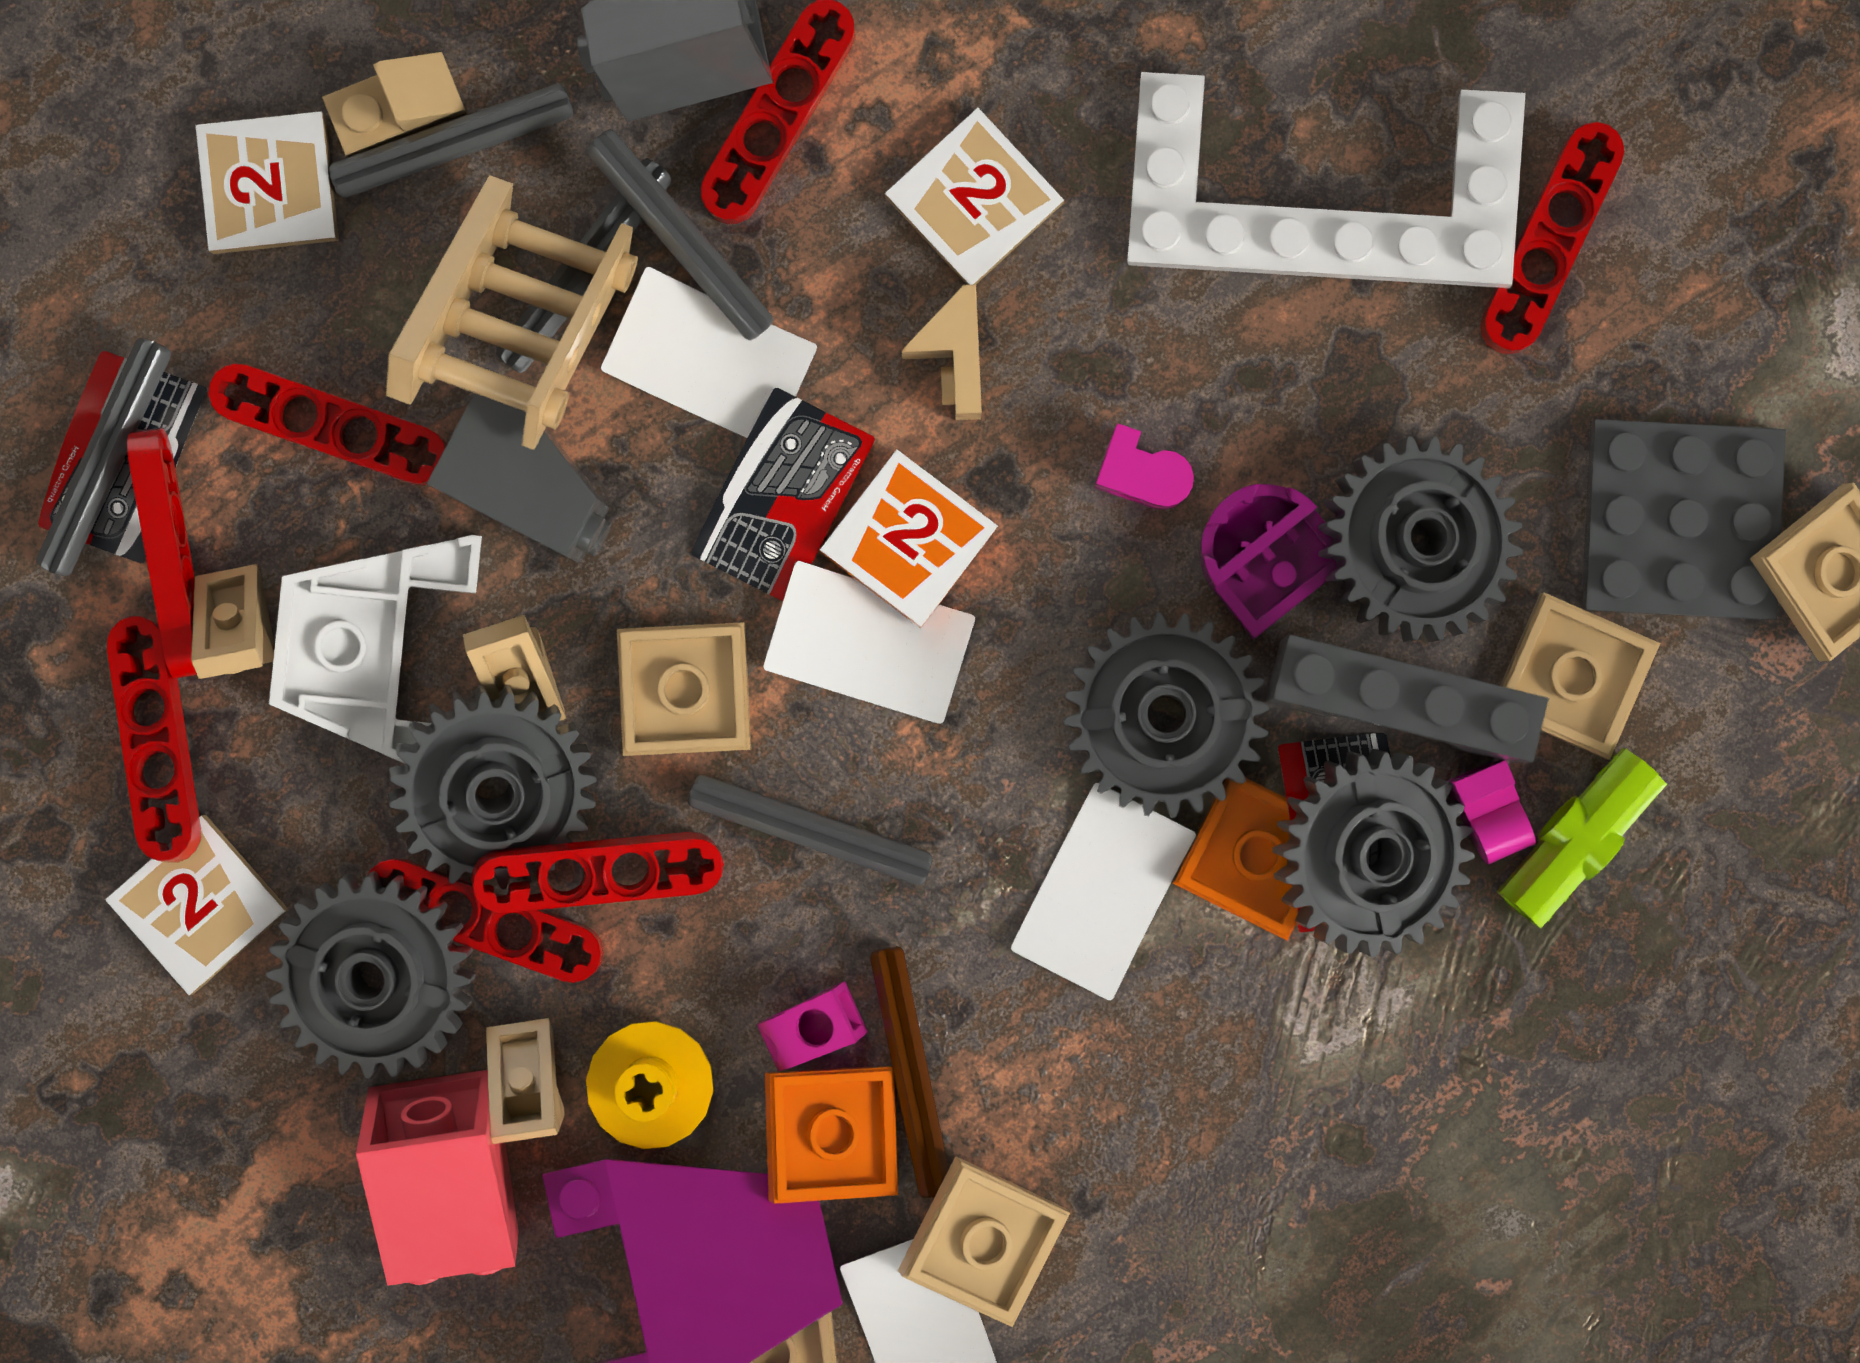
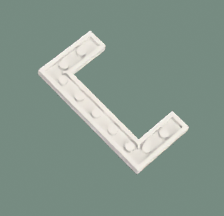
(1461, 249)

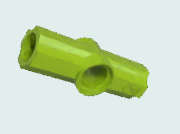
(1581, 837)

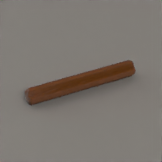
(910, 1069)

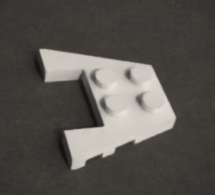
(346, 633)

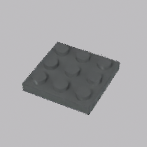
(1680, 517)

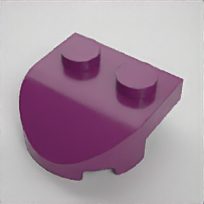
(1264, 553)

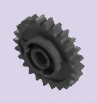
(1376, 546)
(1172, 666)
(482, 743)
(1330, 846)
(333, 1001)

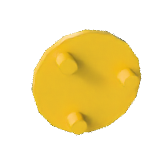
(649, 1085)

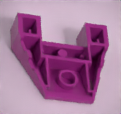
(706, 1255)

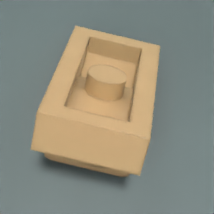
(395, 103)
(955, 335)
(230, 623)
(515, 657)
(522, 1081)

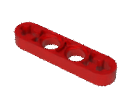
(784, 115)
(1557, 241)
(331, 420)
(164, 544)
(142, 742)
(597, 861)
(482, 926)

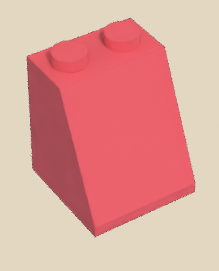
(436, 1180)

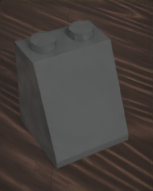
(672, 52)
(521, 487)

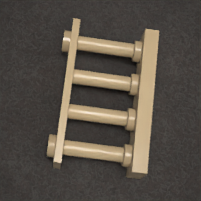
(470, 267)

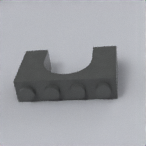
(1407, 698)

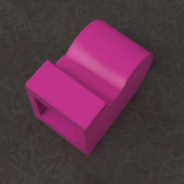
(1141, 477)
(1493, 811)
(813, 1027)

